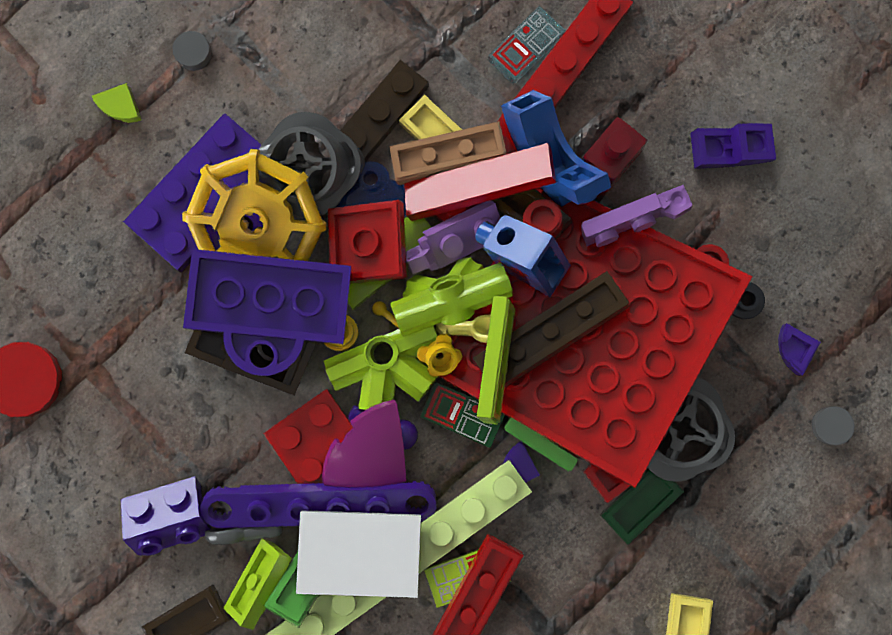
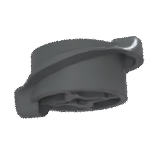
(344, 161)
(719, 443)

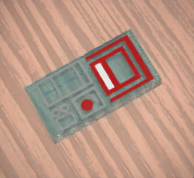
(526, 45)

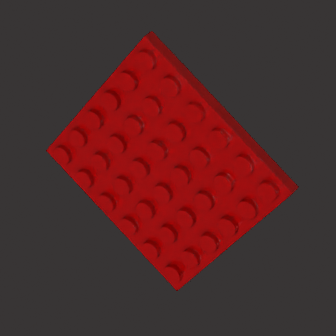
(628, 378)

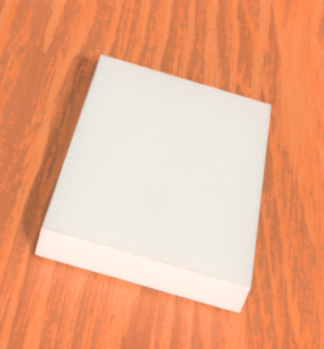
(358, 554)

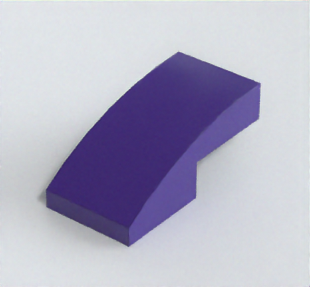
(733, 146)

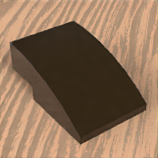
(211, 348)

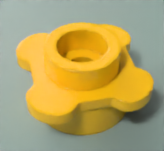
(446, 362)

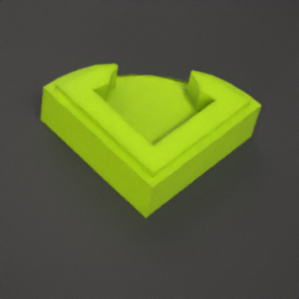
(118, 103)

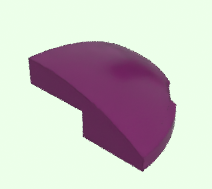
(370, 451)

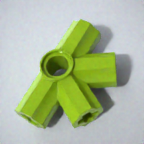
(450, 297)
(381, 380)

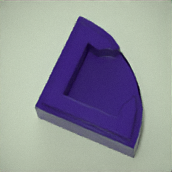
(796, 348)
(522, 462)

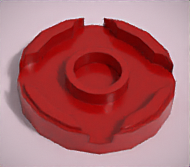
(27, 379)

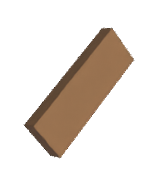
(446, 152)

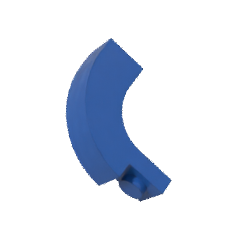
(533, 123)

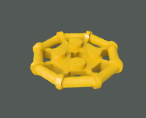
(254, 198)

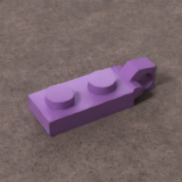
(635, 215)
(451, 239)

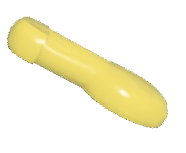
(477, 328)

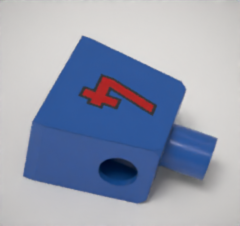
(524, 252)

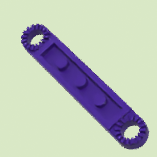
(282, 503)

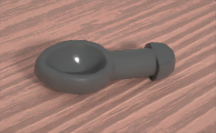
(226, 536)

